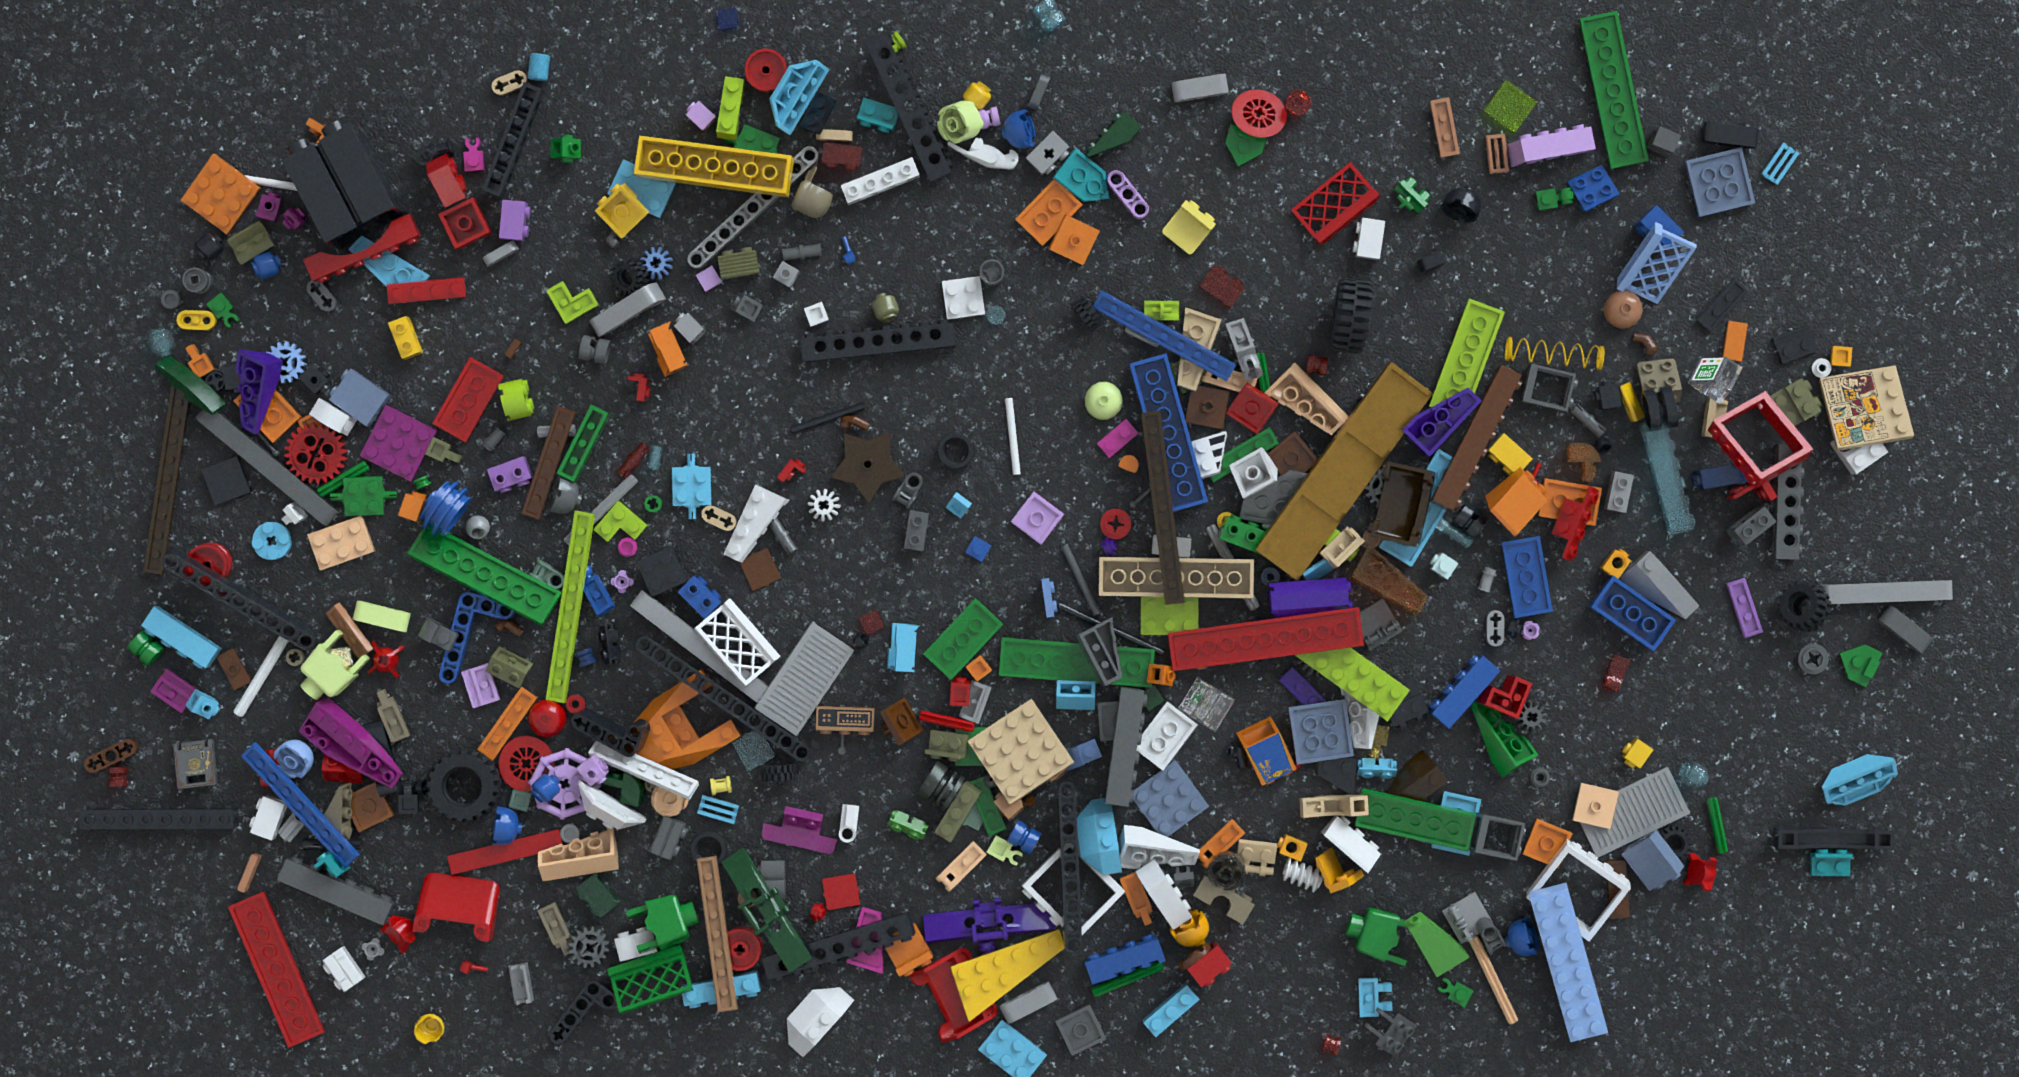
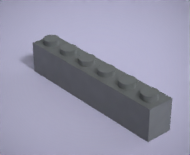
(336, 891)

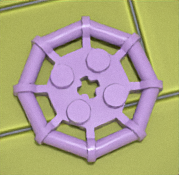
(562, 772)

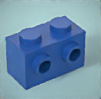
(700, 596)

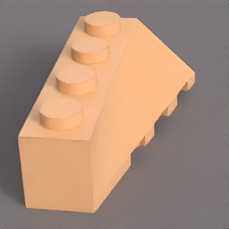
(1307, 399)
(580, 857)

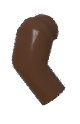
(1647, 341)
(854, 420)
(510, 625)

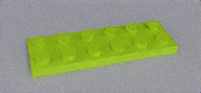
(1468, 350)
(1359, 679)

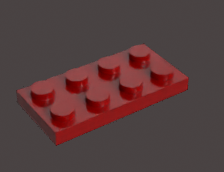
(468, 399)

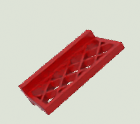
(1347, 216)

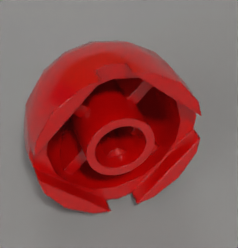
(547, 718)

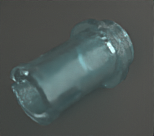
(655, 457)

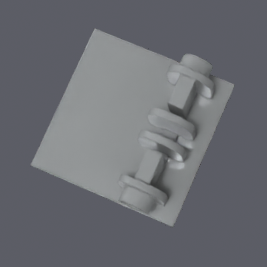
(1464, 915)

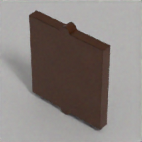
(760, 569)

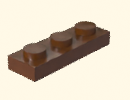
(1622, 909)

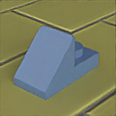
(1084, 753)

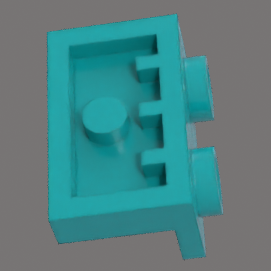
(877, 114)
(1830, 863)
(333, 865)

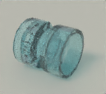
(1049, 15)

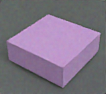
(709, 278)

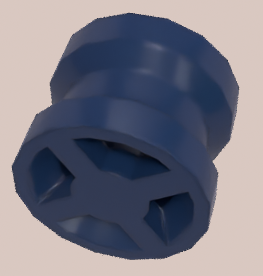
(585, 657)

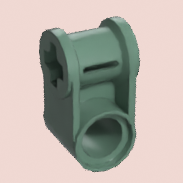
(546, 573)

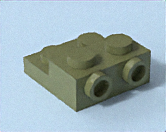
(1797, 401)

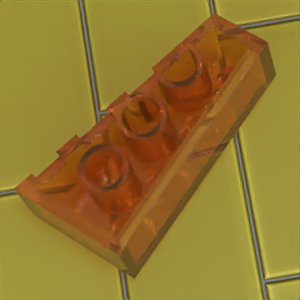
(1383, 579)

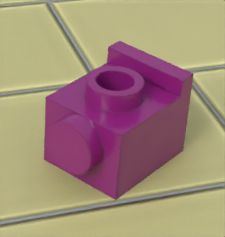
(270, 214)

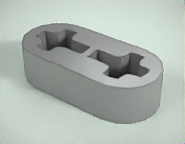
(500, 253)
(1499, 628)

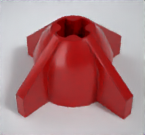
(385, 659)
(1701, 872)
(399, 931)

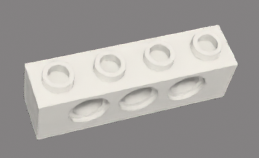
(880, 181)

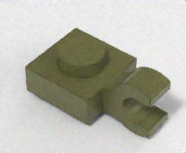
(441, 450)

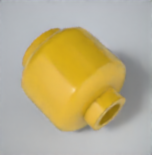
(978, 94)

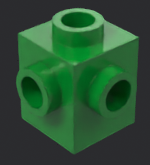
(565, 148)

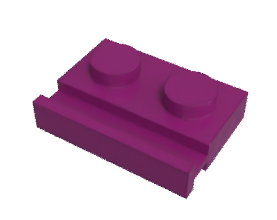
(173, 690)

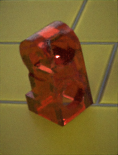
(1615, 673)

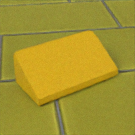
(1631, 402)

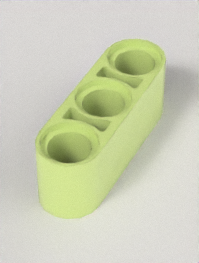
(381, 616)

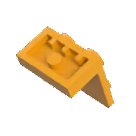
(1333, 874)

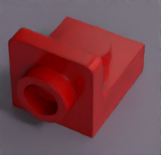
(787, 473)
(960, 691)

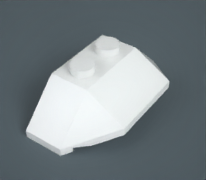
(607, 808)
(815, 1017)

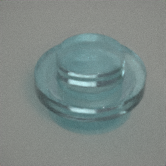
(996, 315)

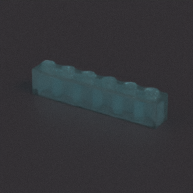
(1668, 480)

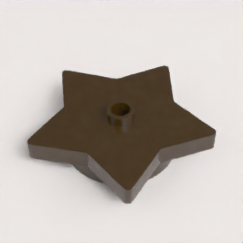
(867, 479)

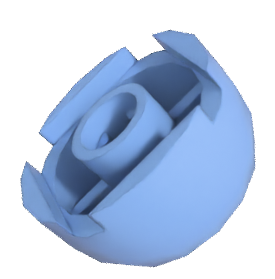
(294, 758)

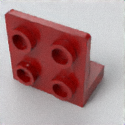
(1763, 492)
(338, 772)

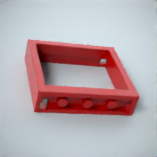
(1782, 426)

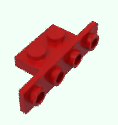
(1573, 520)

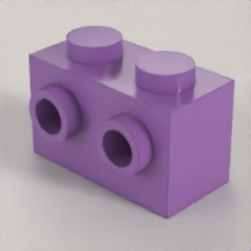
(513, 220)
(510, 474)

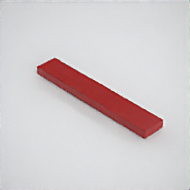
(498, 854)

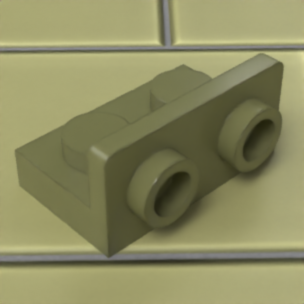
(250, 242)
(508, 667)
(947, 745)

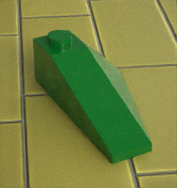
(1504, 745)

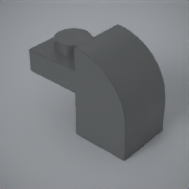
(438, 634)

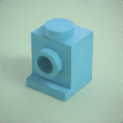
(202, 704)

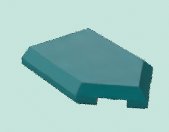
(1083, 177)

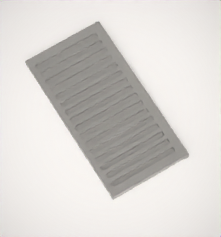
(804, 678)
(1638, 811)

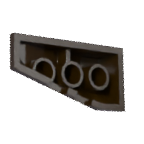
(1417, 778)

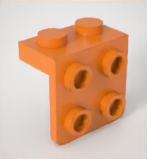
(910, 953)

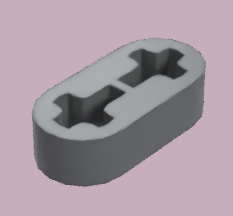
(1039, 92)
(319, 298)

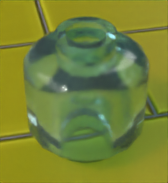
(161, 341)
(1693, 774)

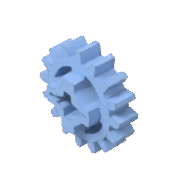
(291, 357)

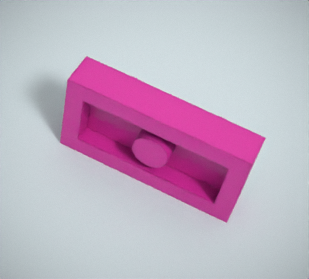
(1117, 438)

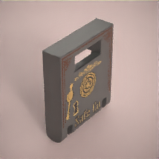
(195, 760)

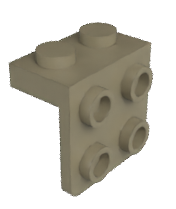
(1660, 374)

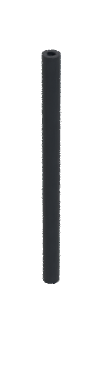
(1118, 632)

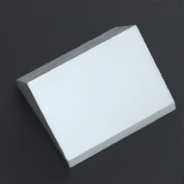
(1254, 472)

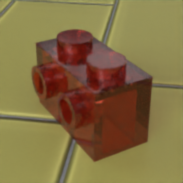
(842, 155)

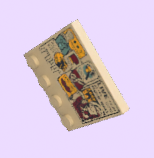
(1866, 408)

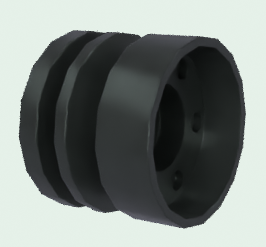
(940, 786)

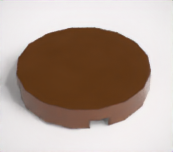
(1194, 955)

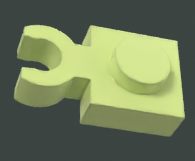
(1001, 849)

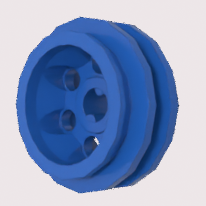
(445, 508)

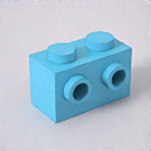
(1075, 695)

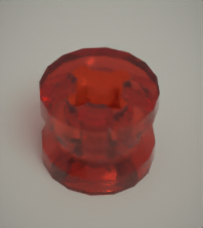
(1331, 1044)

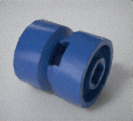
(1024, 837)

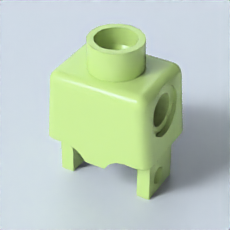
(326, 670)

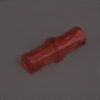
(633, 460)

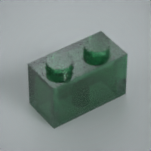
(597, 895)

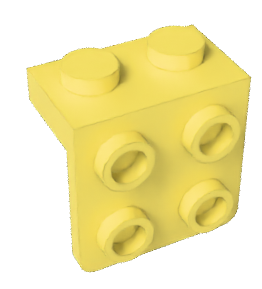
(1189, 227)

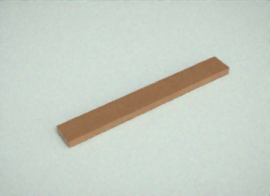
(717, 934)

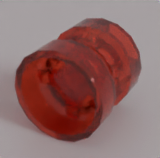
(1316, 365)
(118, 781)

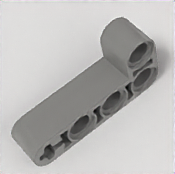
(628, 308)

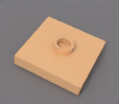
(1595, 805)

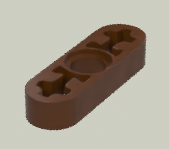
(101, 766)

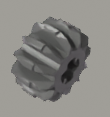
(1538, 717)

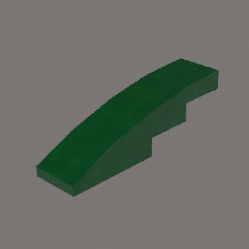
(192, 385)

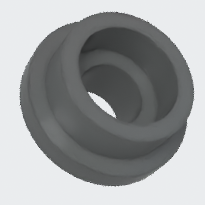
(1546, 777)

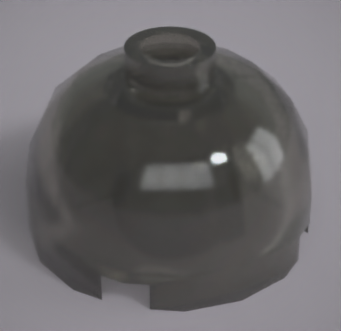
(1226, 870)

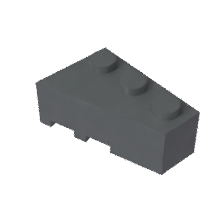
(1101, 651)

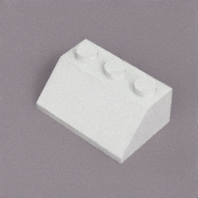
(1351, 842)

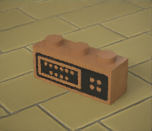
(845, 719)

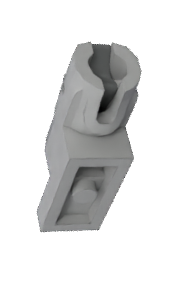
(1244, 349)

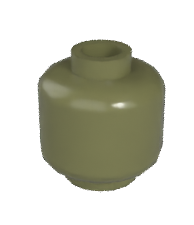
(885, 308)

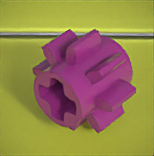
(294, 218)

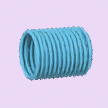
(538, 67)

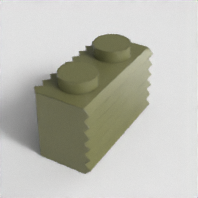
(738, 264)

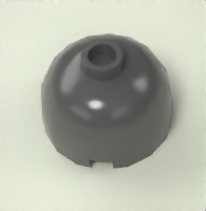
(564, 496)

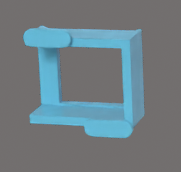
(902, 651)

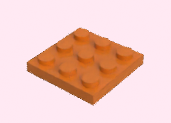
(220, 194)

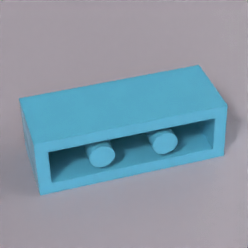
(1170, 1009)

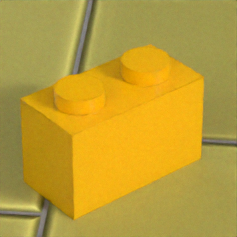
(1508, 454)

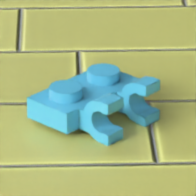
(1369, 996)

